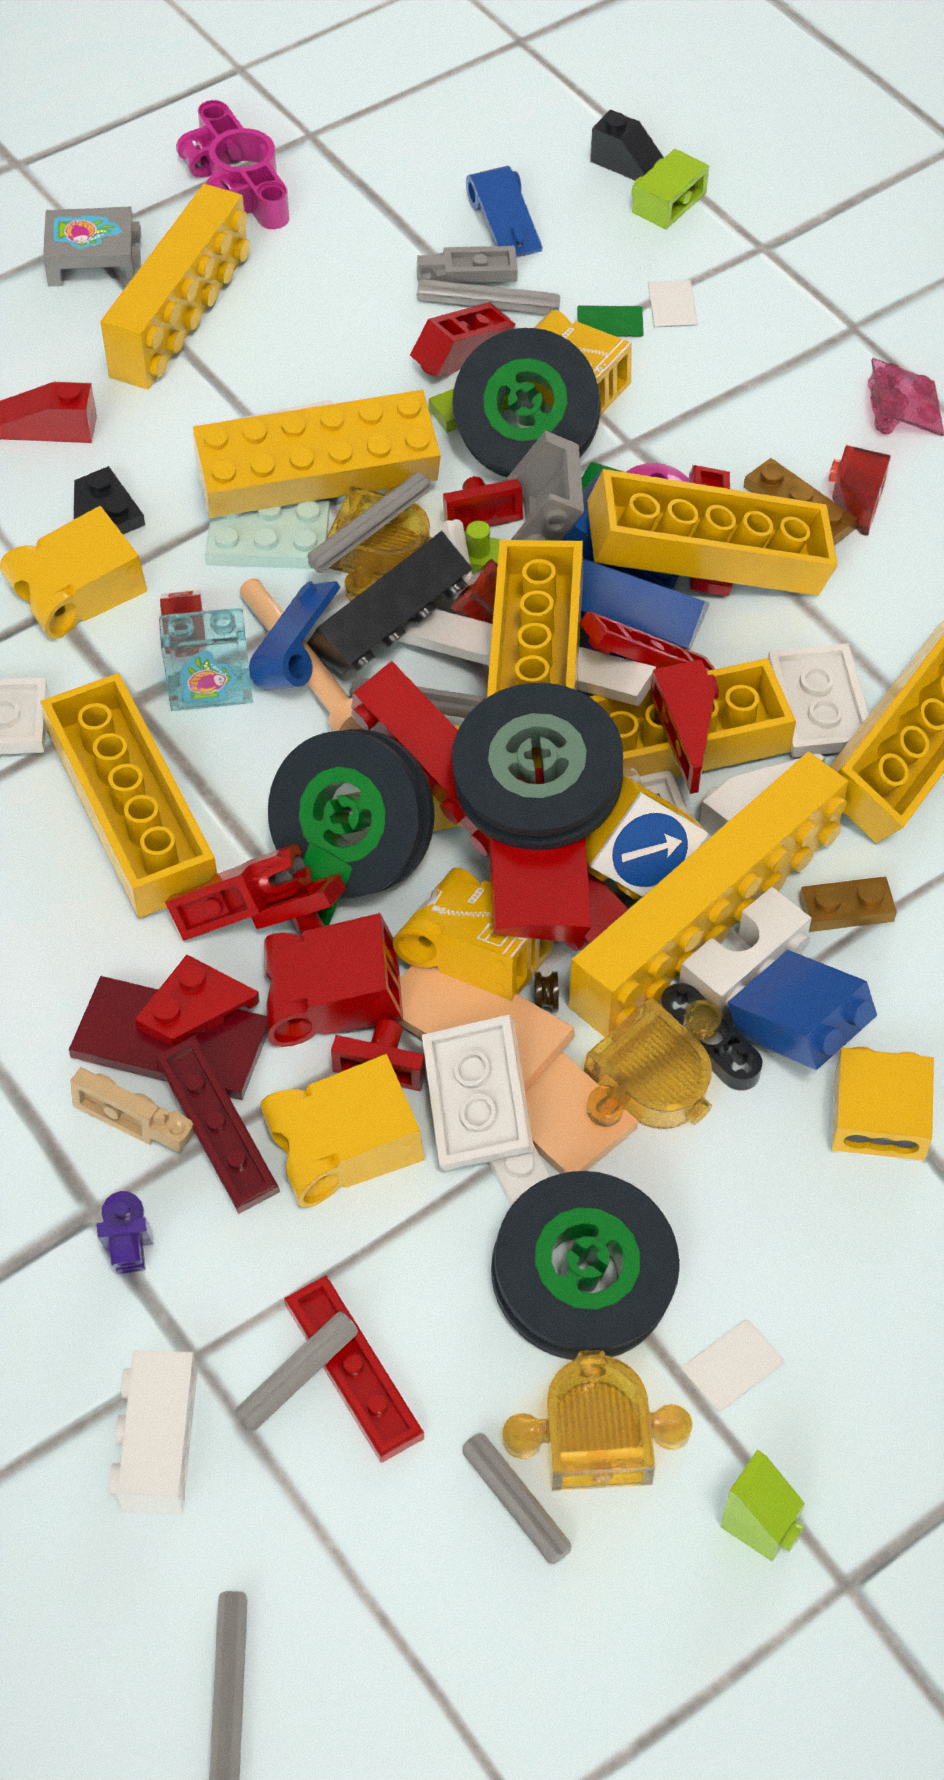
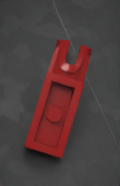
(239, 892)

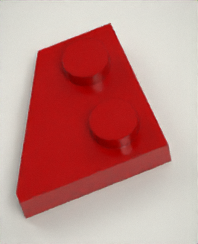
(192, 1002)

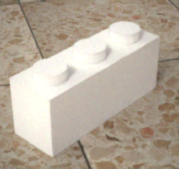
(155, 1432)

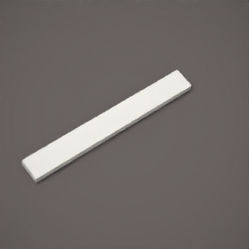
(471, 640)

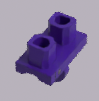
(124, 1231)

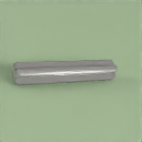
(296, 1371)
(517, 1498)

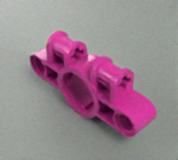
(225, 141)

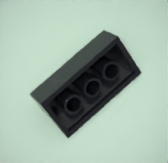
(390, 604)

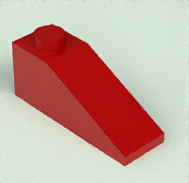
(452, 337)
(50, 414)
(684, 705)

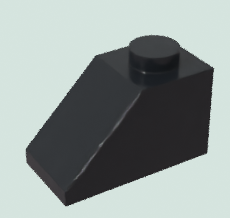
(623, 146)

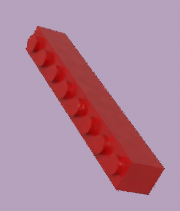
(399, 710)

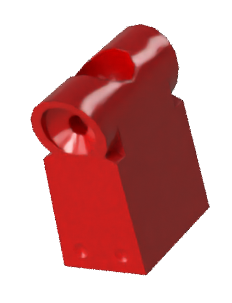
(331, 980)

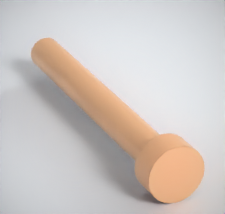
(321, 680)

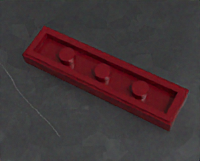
(217, 1124)

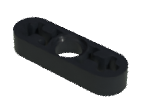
(721, 1061)

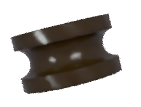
(546, 990)

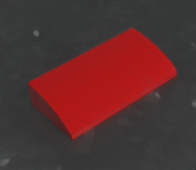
(540, 890)

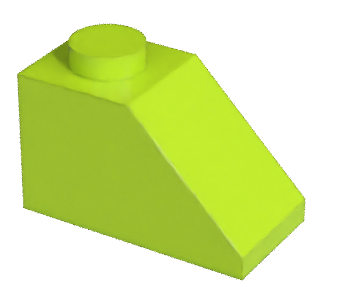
(763, 1509)

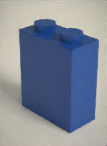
(802, 1009)

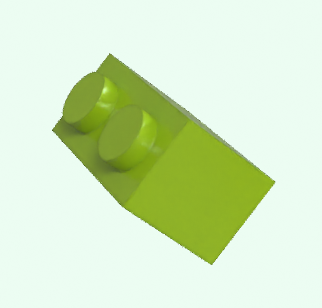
(670, 188)

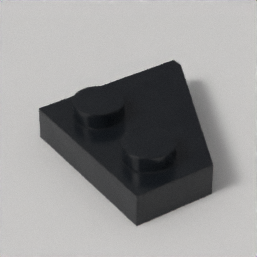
(105, 490)

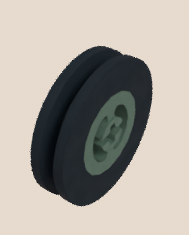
(578, 763)

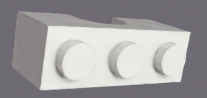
(769, 927)

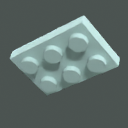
(268, 536)

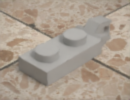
(469, 264)

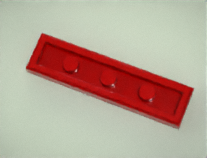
(358, 1374)

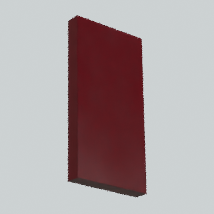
(112, 1040)

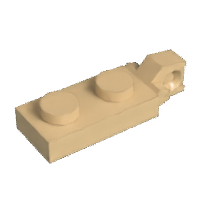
(129, 1111)

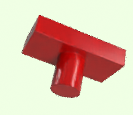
(487, 503)
(303, 905)
(386, 1037)

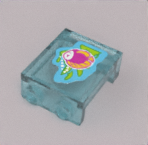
(205, 659)

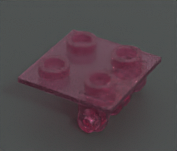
(903, 397)

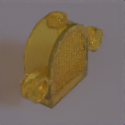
(383, 548)
(654, 1067)
(598, 1426)

